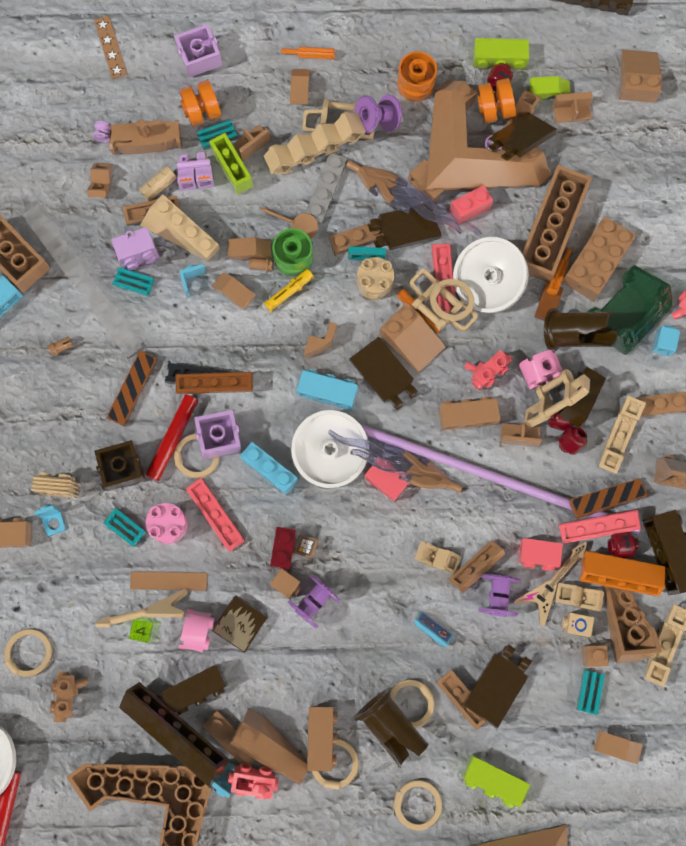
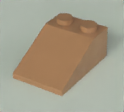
(639, 76)
(411, 337)
(670, 472)

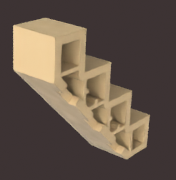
(305, 147)

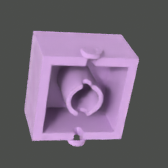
(198, 50)
(135, 249)
(217, 434)

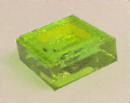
(141, 631)

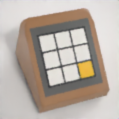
(306, 546)

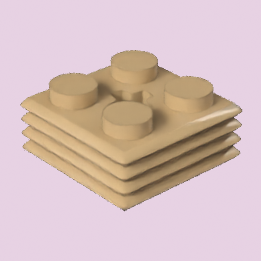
(59, 486)

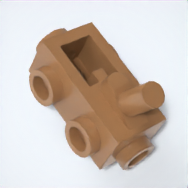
(64, 689)

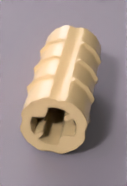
(157, 183)

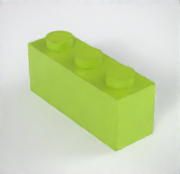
(493, 51)
(231, 163)
(495, 782)

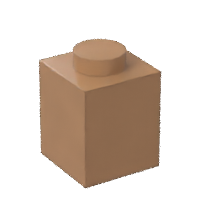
(286, 584)
(595, 656)

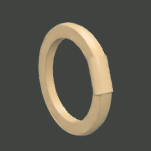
(451, 282)
(179, 464)
(12, 665)
(426, 692)
(331, 784)
(398, 802)

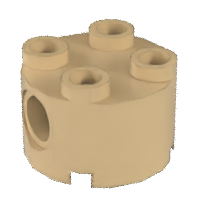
(375, 278)

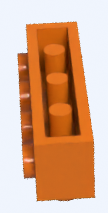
(622, 573)

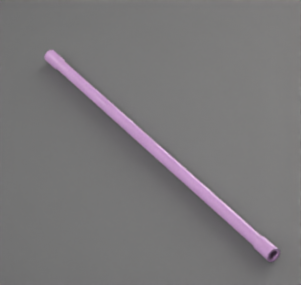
(473, 469)

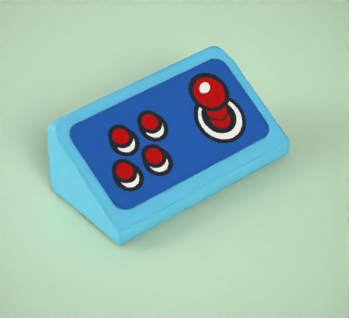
(433, 629)

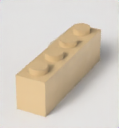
(175, 226)

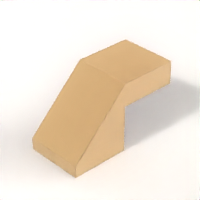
(437, 558)
(579, 597)

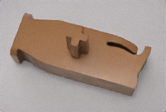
(145, 137)

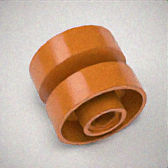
(416, 76)
(500, 100)
(204, 101)

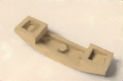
(620, 434)
(669, 637)

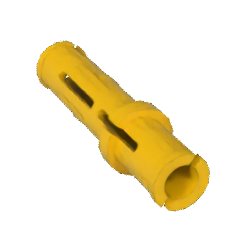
(294, 285)

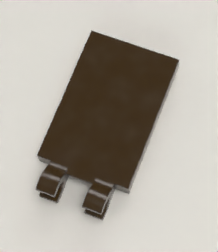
(521, 136)
(403, 229)
(383, 372)
(497, 687)

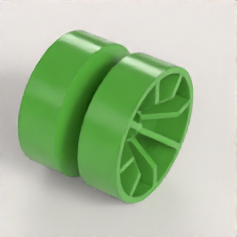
(292, 252)

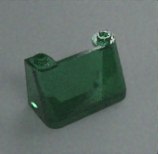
(636, 307)

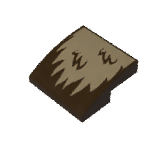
(240, 623)

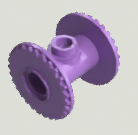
(386, 113)
(499, 595)
(314, 601)

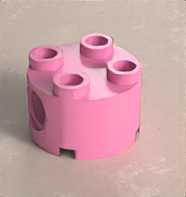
(541, 368)
(166, 523)
(195, 630)

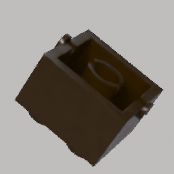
(119, 465)

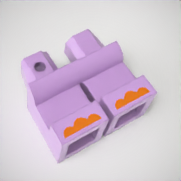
(188, 169)

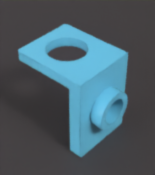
(190, 272)
(48, 513)
(221, 785)

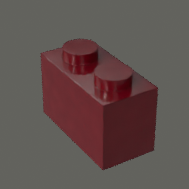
(283, 548)

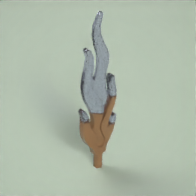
(399, 195)
(397, 460)

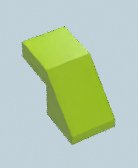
(548, 86)

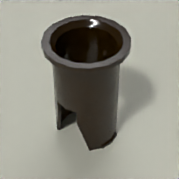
(578, 330)
(391, 727)

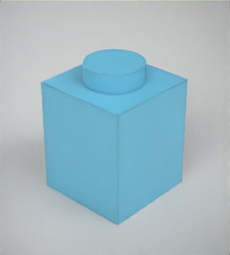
(666, 340)

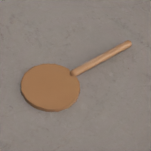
(304, 222)

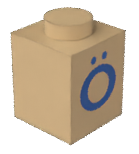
(577, 625)

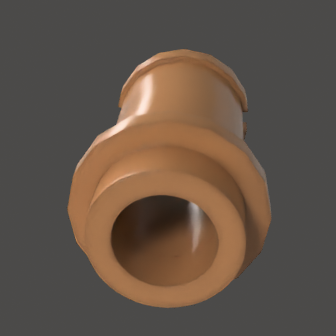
(261, 264)
(60, 346)

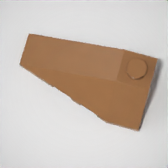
(629, 630)
(266, 745)

